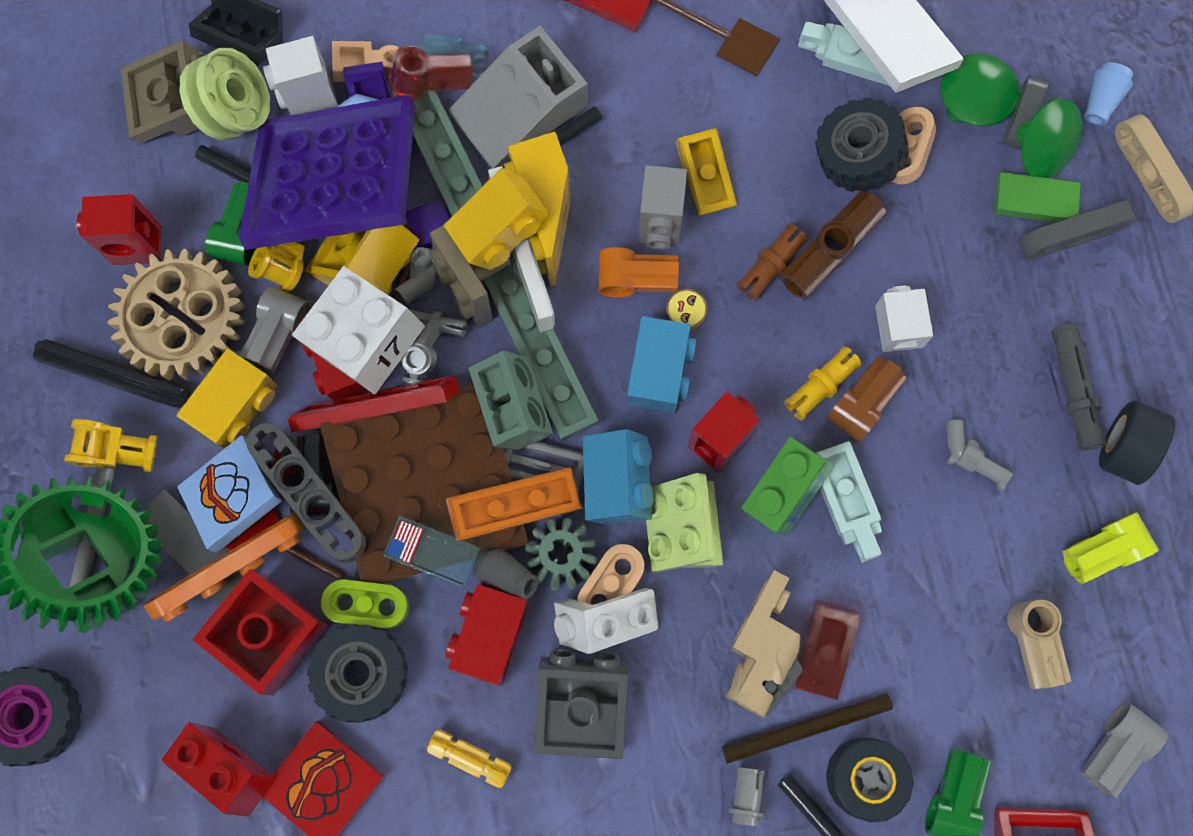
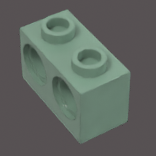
(510, 400)

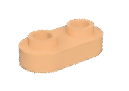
(918, 145)
(607, 581)

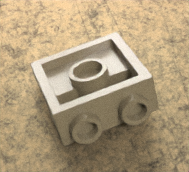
(153, 93)

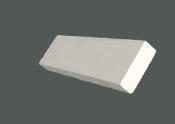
(532, 280)

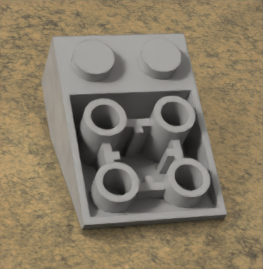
(520, 97)

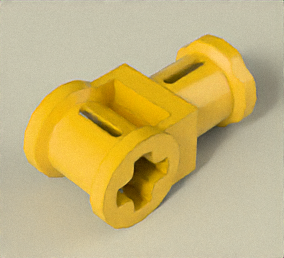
(278, 264)
(109, 447)

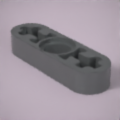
(1077, 230)

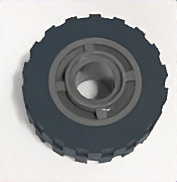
(856, 124)
(330, 673)

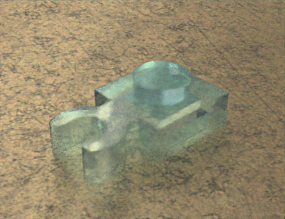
(454, 45)

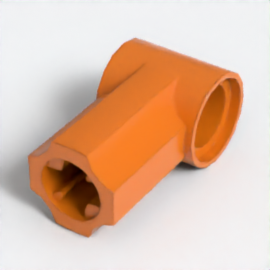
(626, 273)

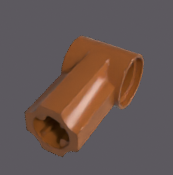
(862, 405)

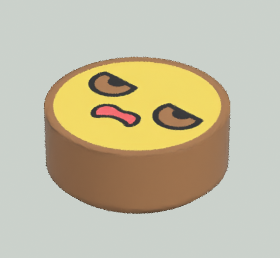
(687, 307)

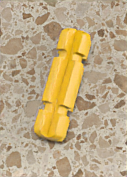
(469, 758)

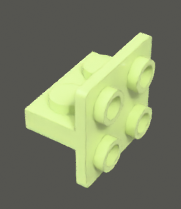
(684, 525)

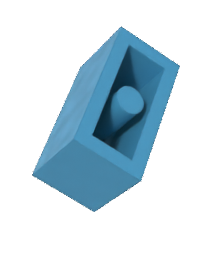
(658, 365)
(617, 477)

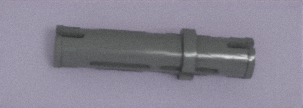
(1080, 395)

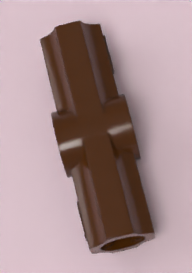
(847, 229)

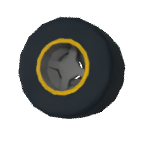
(1137, 442)
(885, 783)

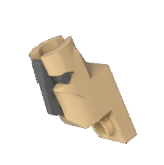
(768, 651)

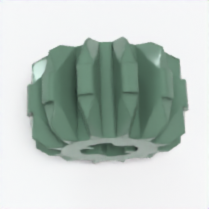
(575, 559)

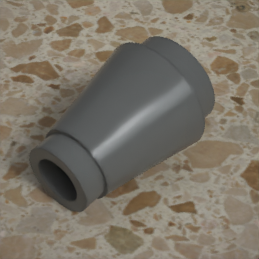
(504, 573)

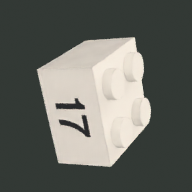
(359, 329)

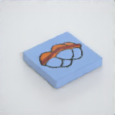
(228, 495)

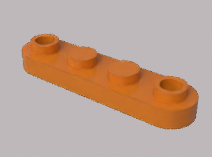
(211, 577)

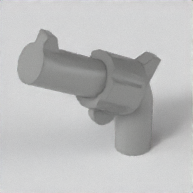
(971, 457)

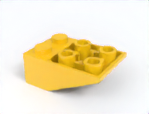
(546, 171)

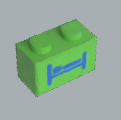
(787, 487)

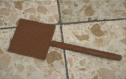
(745, 44)

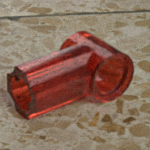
(417, 72)

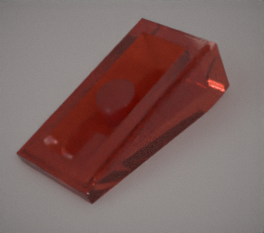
(827, 649)

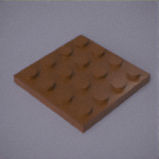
(409, 468)

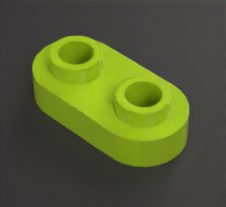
(366, 604)

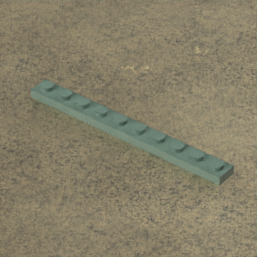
(457, 183)

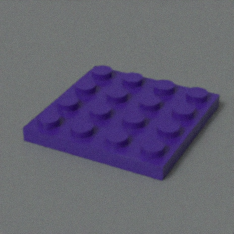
(329, 173)

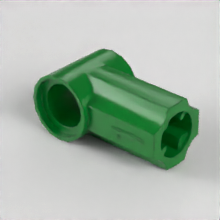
(223, 236)
(957, 805)

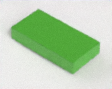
(1036, 197)

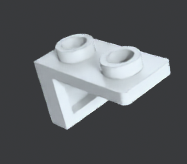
(606, 623)

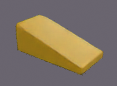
(706, 171)

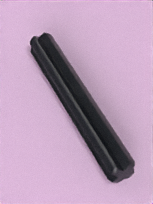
(111, 373)

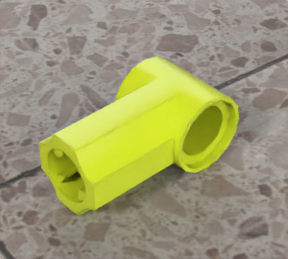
(1117, 545)

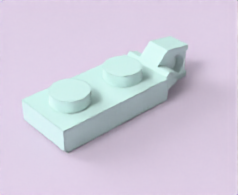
(838, 50)
(851, 502)

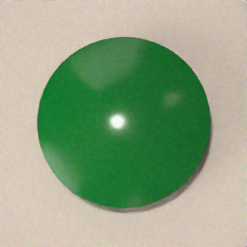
(980, 91)
(1050, 138)

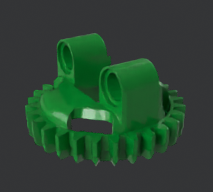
(51, 527)

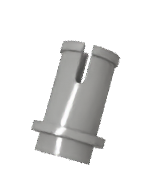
(747, 797)

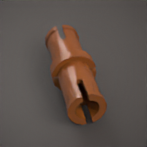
(772, 261)

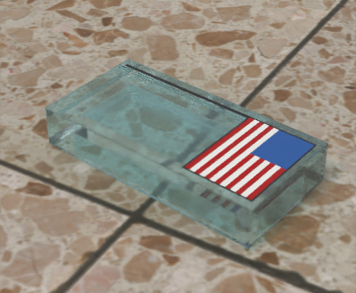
(431, 551)

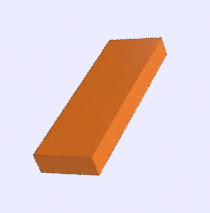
(513, 504)

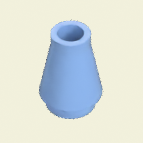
(1107, 92)

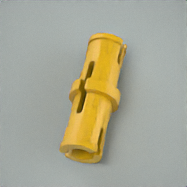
(822, 383)

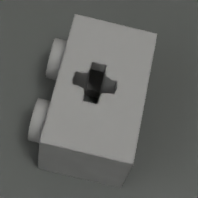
(662, 206)

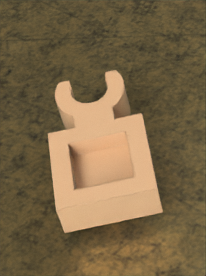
(358, 53)

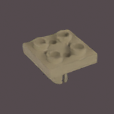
(462, 277)

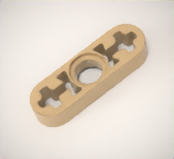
(1155, 168)

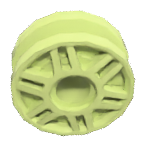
(224, 94)

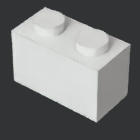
(300, 77)

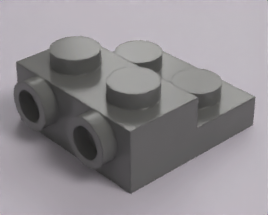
(581, 705)

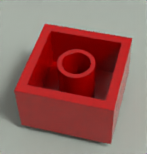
(260, 633)

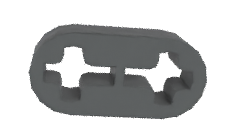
(1028, 104)

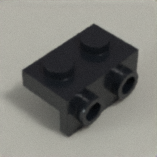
(240, 25)

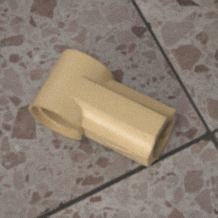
(1042, 648)

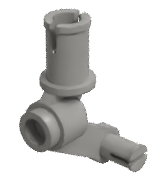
(421, 356)

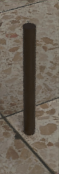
(806, 728)

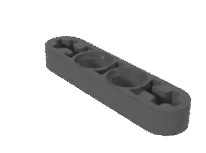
(303, 494)

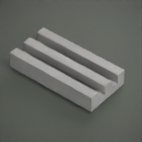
(548, 450)

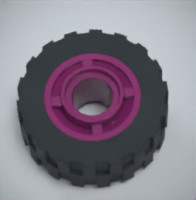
(54, 718)

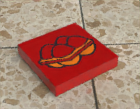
(322, 783)

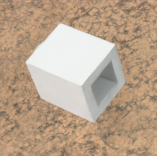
(903, 319)

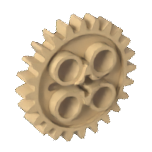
(153, 344)

